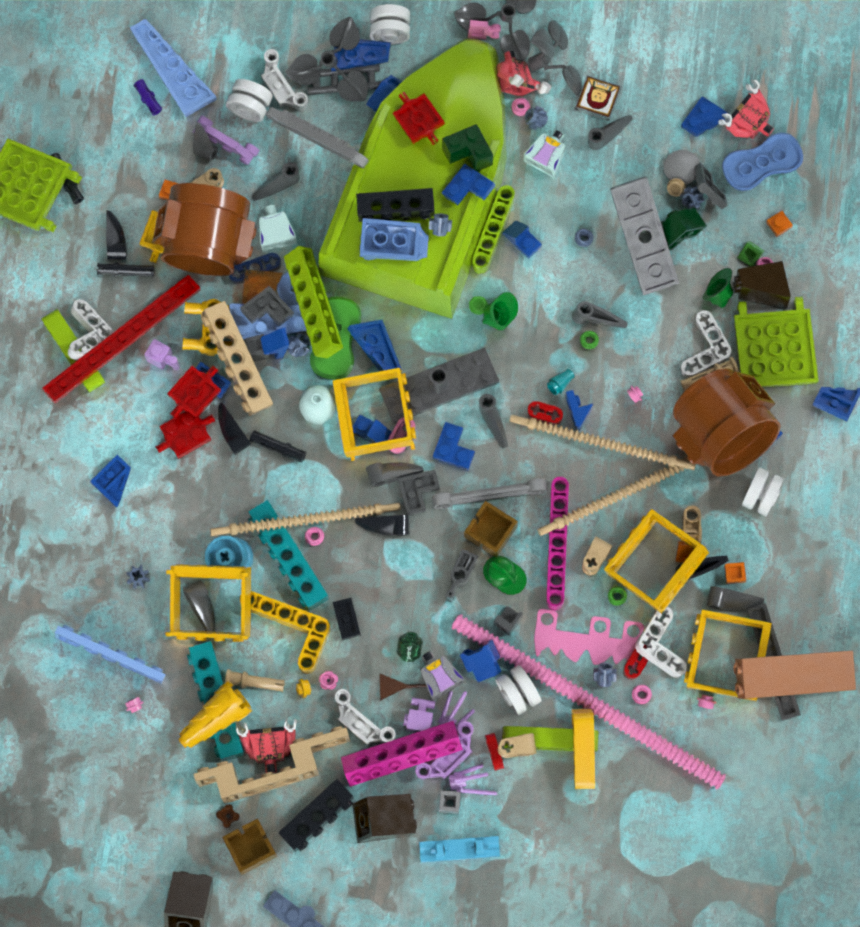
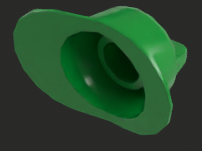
(719, 288)
(501, 311)
(505, 575)

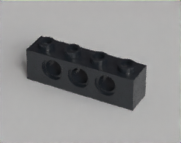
(404, 198)
(319, 804)

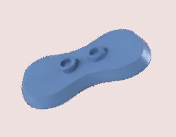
(750, 167)

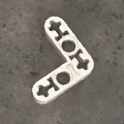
(95, 333)
(712, 352)
(655, 647)

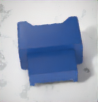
(482, 661)

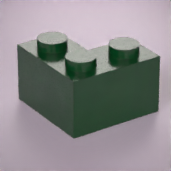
(468, 144)
(681, 226)

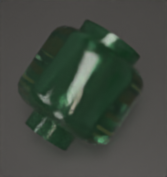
(409, 647)

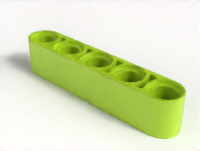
(497, 221)
(64, 337)
(546, 738)

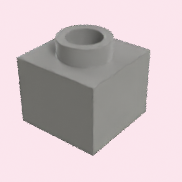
(449, 795)

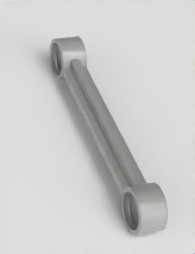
(532, 487)

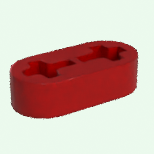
(546, 408)
(630, 662)
(493, 751)

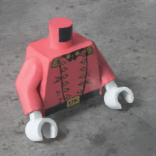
(516, 77)
(750, 115)
(268, 744)

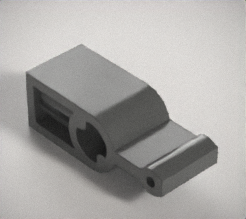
(465, 565)

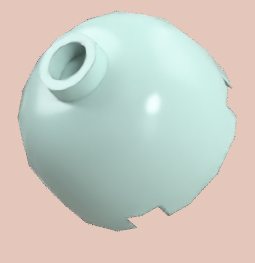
(317, 404)

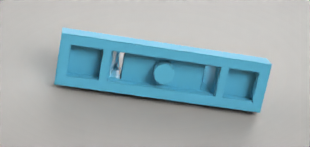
(459, 849)

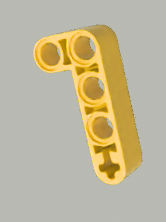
(583, 748)

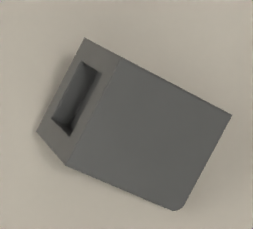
(255, 348)
(508, 620)

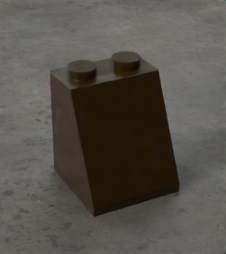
(763, 285)
(384, 817)
(188, 900)

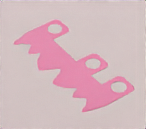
(574, 644)

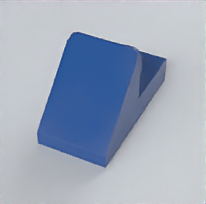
(522, 239)
(275, 343)
(578, 414)
(371, 430)

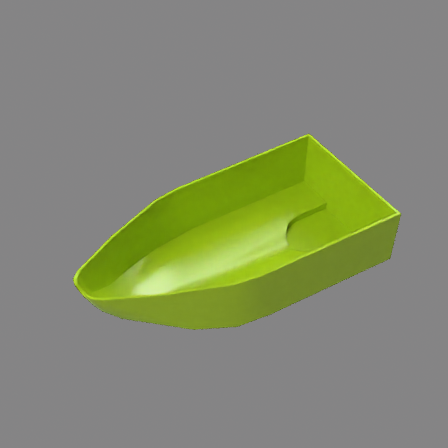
(465, 93)

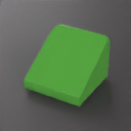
(750, 253)

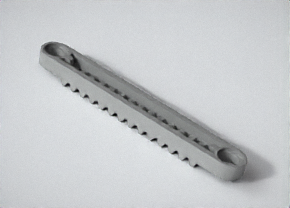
(317, 136)

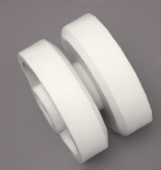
(390, 24)
(249, 100)
(762, 491)
(520, 688)

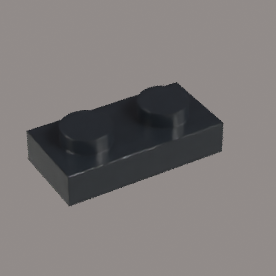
(346, 619)

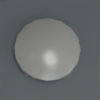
(681, 165)

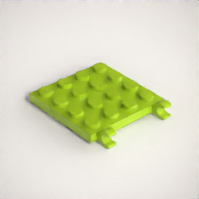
(31, 184)
(776, 346)

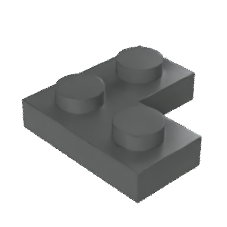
(707, 186)
(267, 302)
(413, 487)

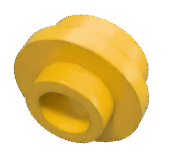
(303, 688)

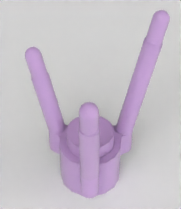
(443, 719)
(458, 781)

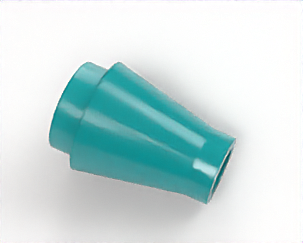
(559, 382)

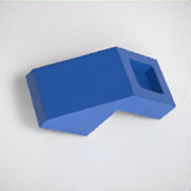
(382, 92)

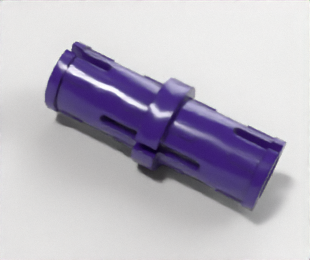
(147, 97)

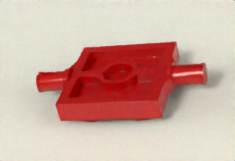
(418, 118)
(194, 392)
(185, 434)

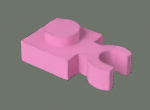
(481, 29)

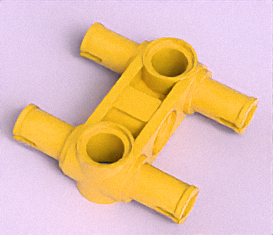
(200, 344)

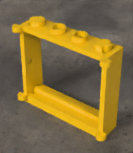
(344, 415)
(209, 571)

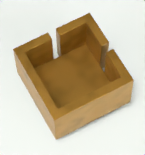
(492, 530)
(250, 848)

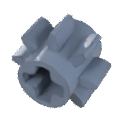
(536, 117)
(692, 197)
(440, 224)
(298, 345)
(135, 572)
(604, 674)

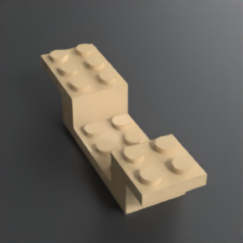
(304, 761)

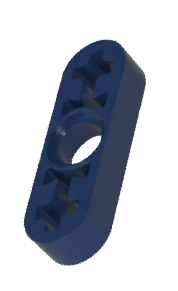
(258, 261)

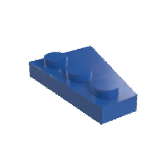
(364, 54)
(376, 344)

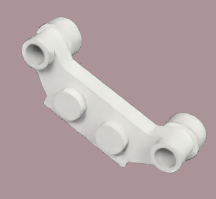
(279, 86)
(358, 723)

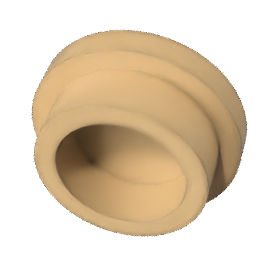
(676, 187)

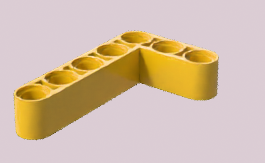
(292, 621)

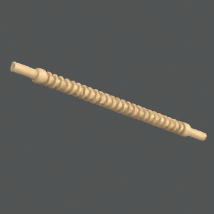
(672, 460)
(560, 523)
(234, 529)

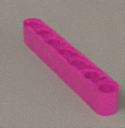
(557, 552)

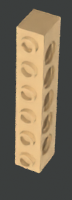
(221, 313)

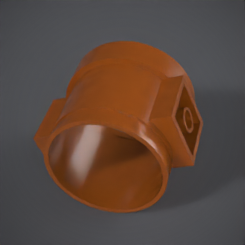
(204, 229)
(725, 421)

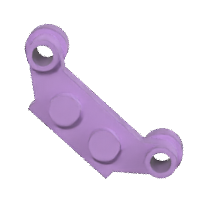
(246, 153)
(447, 764)

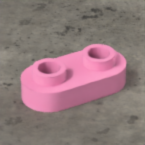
(398, 432)

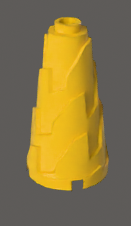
(216, 714)

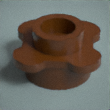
(222, 815)

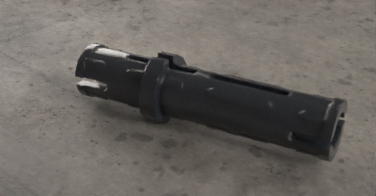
(71, 187)
(125, 270)
(273, 444)

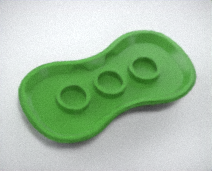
(339, 365)

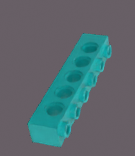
(307, 599)
(206, 652)

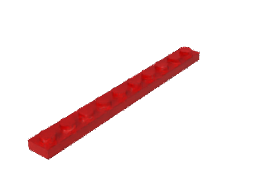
(121, 339)

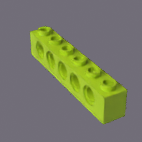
(313, 302)

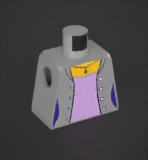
(439, 675)

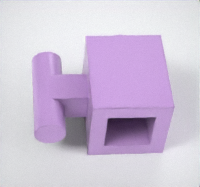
(161, 355)
(419, 719)

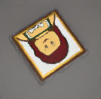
(598, 98)

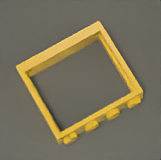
(679, 578)
(697, 641)

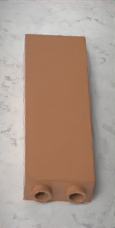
(794, 674)

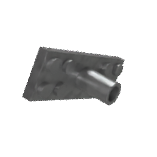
(650, 251)
(457, 377)

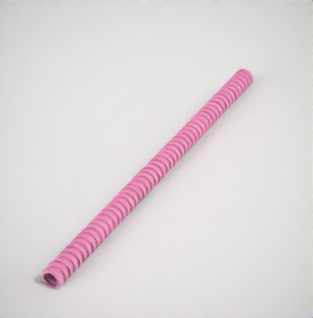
(588, 701)

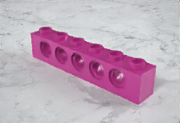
(401, 753)

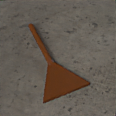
(390, 686)

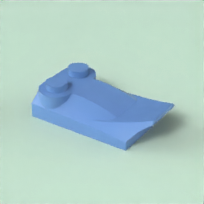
(392, 240)

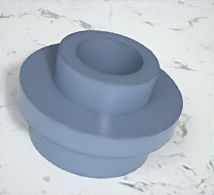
(584, 232)

